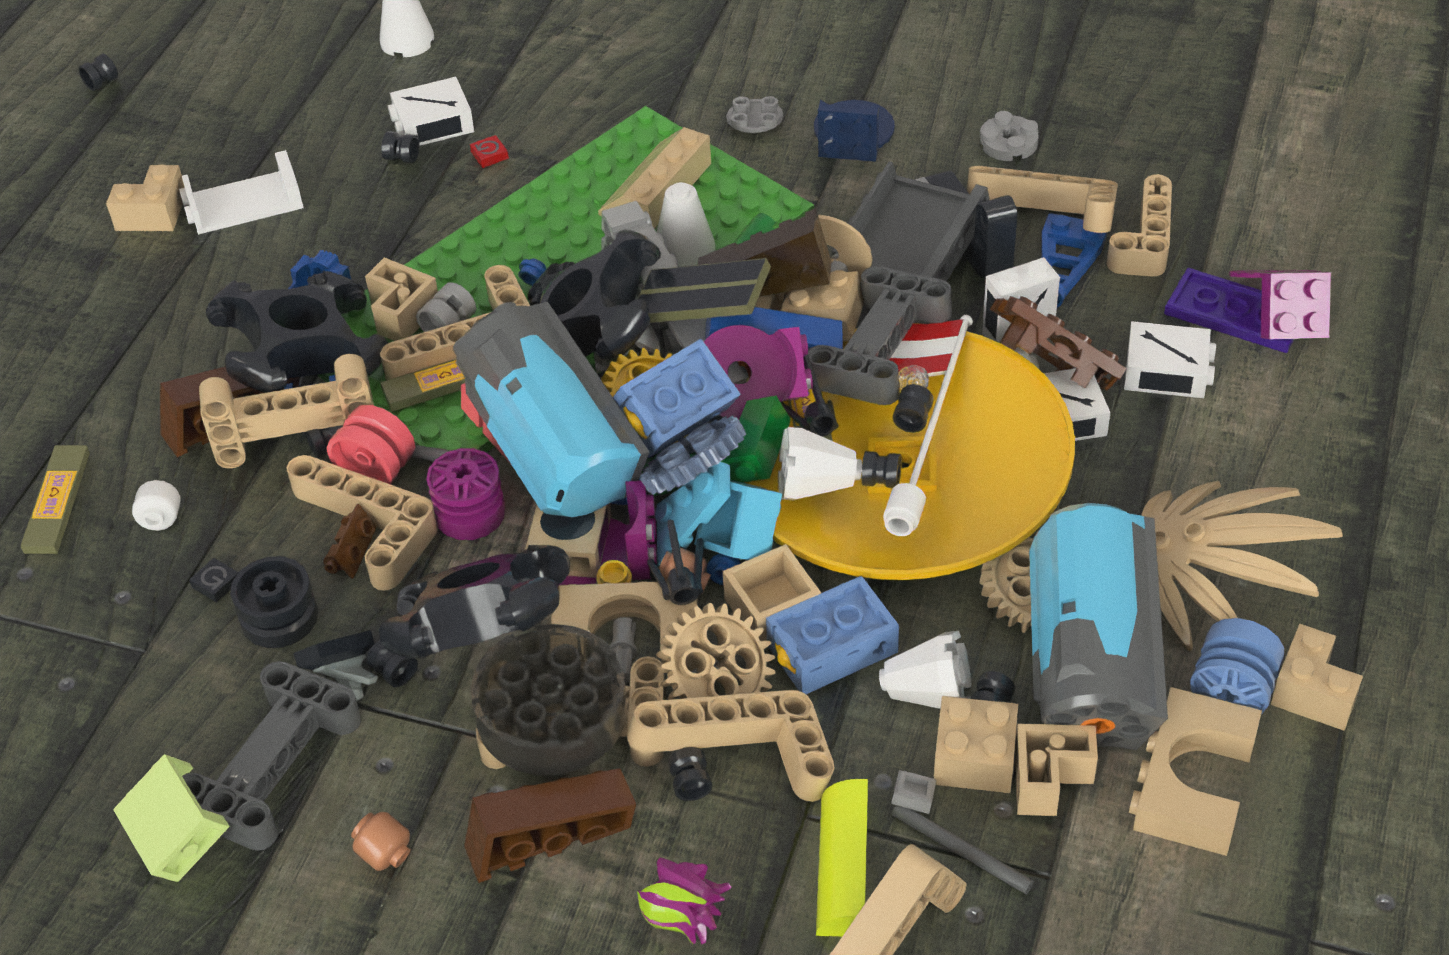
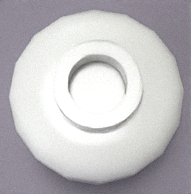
(158, 503)

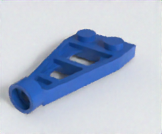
(1070, 232)

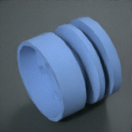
(1238, 663)

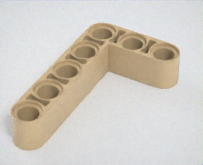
(1051, 192)
(437, 344)
(403, 515)
(738, 720)
(899, 902)

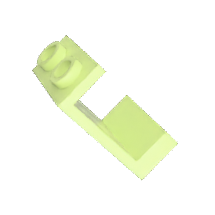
(168, 821)

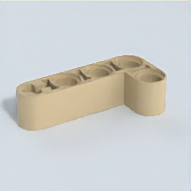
(1145, 251)

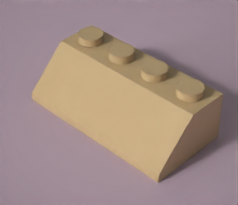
(674, 160)

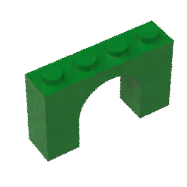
(757, 454)

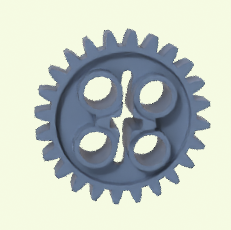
(710, 445)

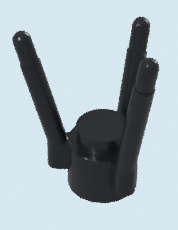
(818, 415)
(681, 585)

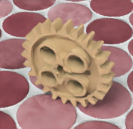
(1007, 579)
(733, 638)

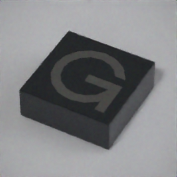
(213, 579)

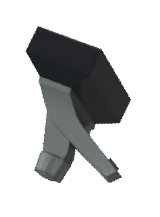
(341, 660)

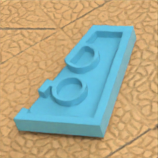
(690, 506)

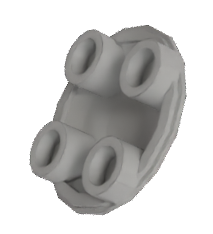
(754, 114)

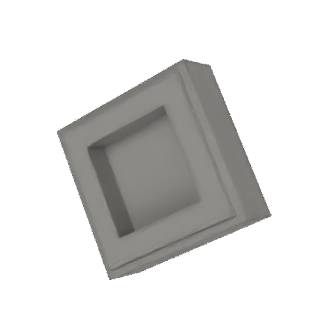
(913, 791)

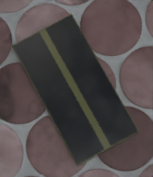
(704, 290)

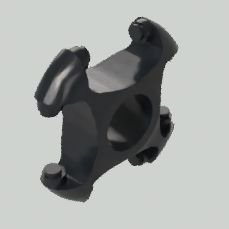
(599, 295)
(293, 329)
(476, 602)

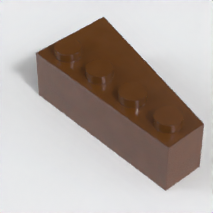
(181, 407)
(546, 819)

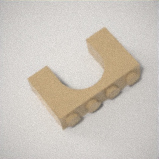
(596, 604)
(1166, 804)

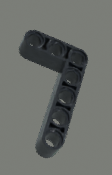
(994, 231)

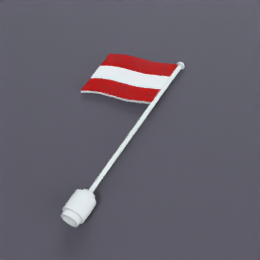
(936, 350)

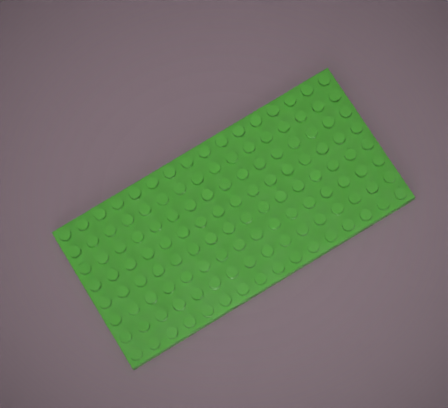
(560, 223)

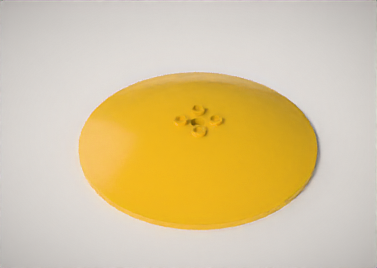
(987, 476)

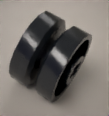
(274, 602)

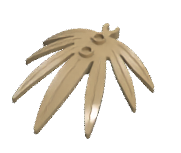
(1194, 538)

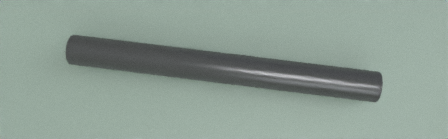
(964, 849)

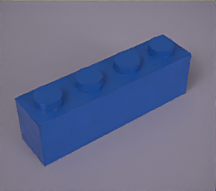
(817, 329)

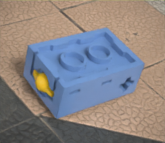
(676, 396)
(832, 635)

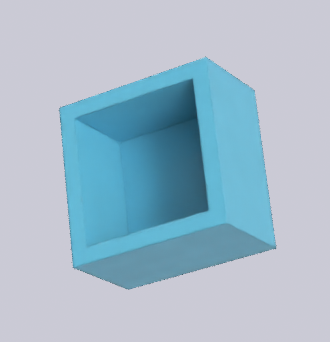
(743, 523)

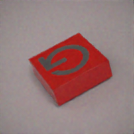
(489, 151)

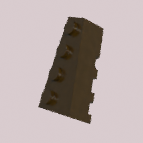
(793, 250)

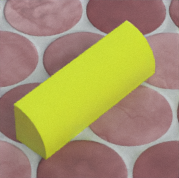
(842, 856)

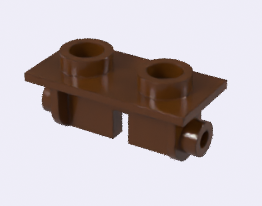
(352, 541)

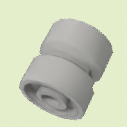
(447, 307)

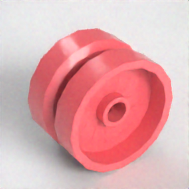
(372, 444)

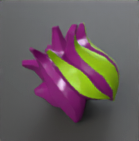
(682, 899)

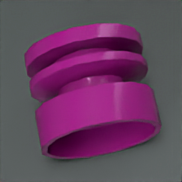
(466, 493)

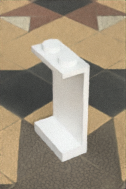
(244, 199)

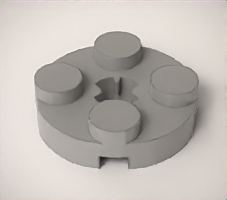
(1021, 133)

